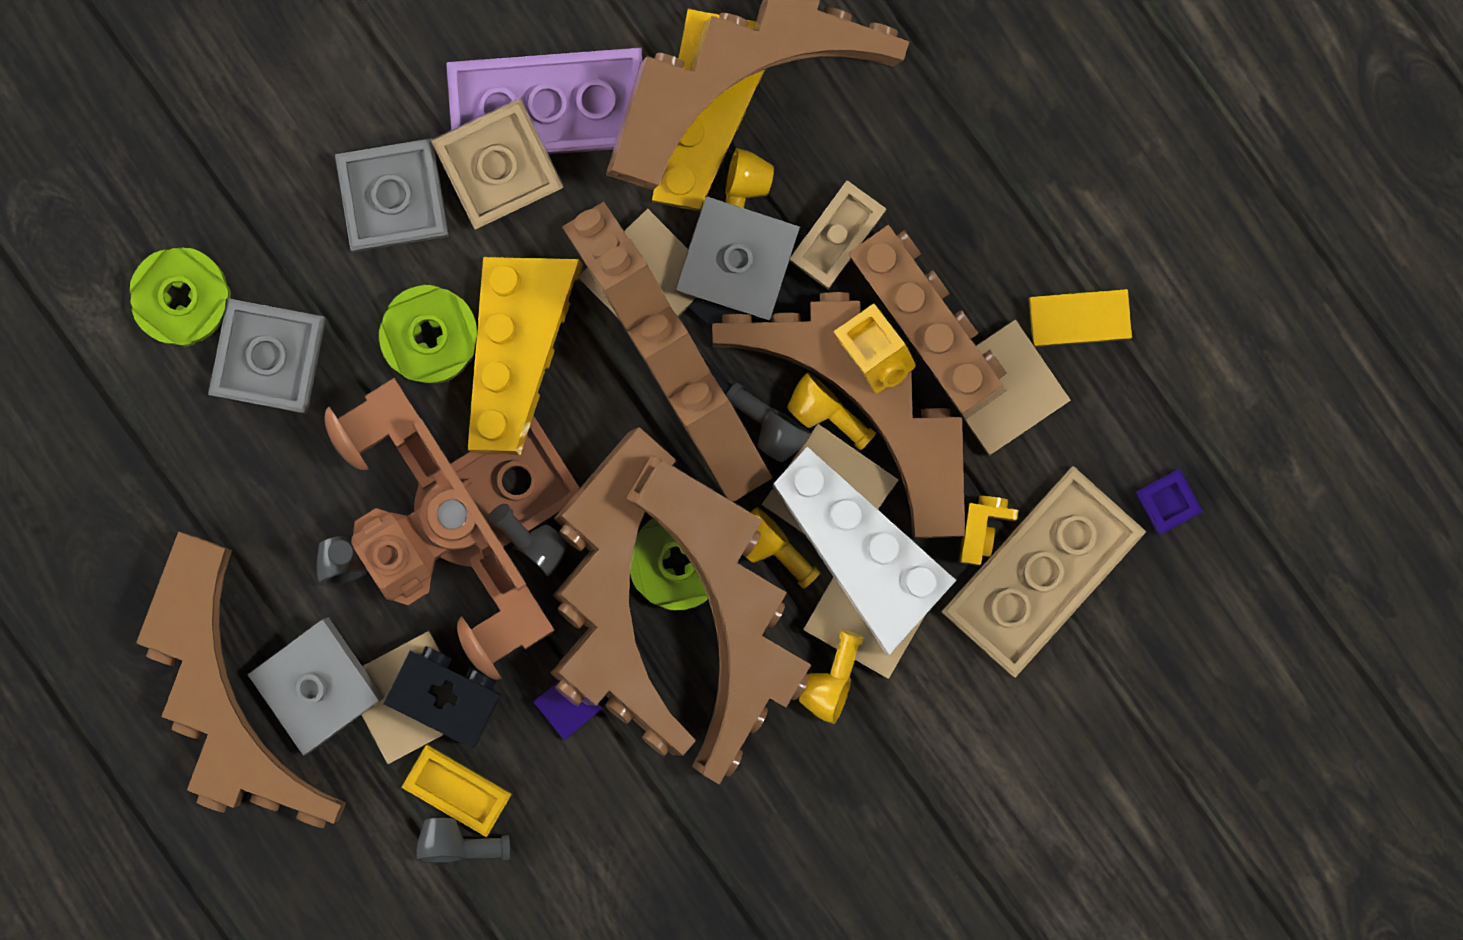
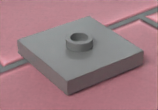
(391, 195)
(737, 258)
(267, 356)
(315, 686)

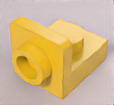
(876, 349)
(978, 537)

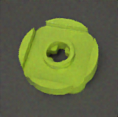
(151, 301)
(402, 323)
(661, 584)

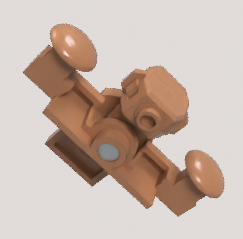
(453, 519)

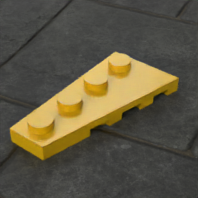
(707, 140)
(514, 346)

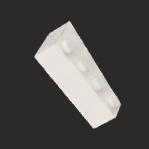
(870, 557)

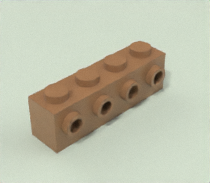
(926, 320)

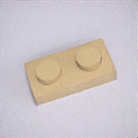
(836, 233)

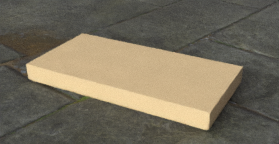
(1043, 571)

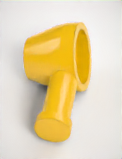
(747, 177)
(815, 402)
(774, 542)
(828, 692)

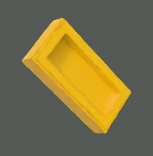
(1080, 318)
(456, 790)

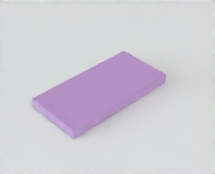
(570, 97)

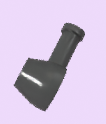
(779, 433)
(538, 549)
(338, 562)
(443, 842)

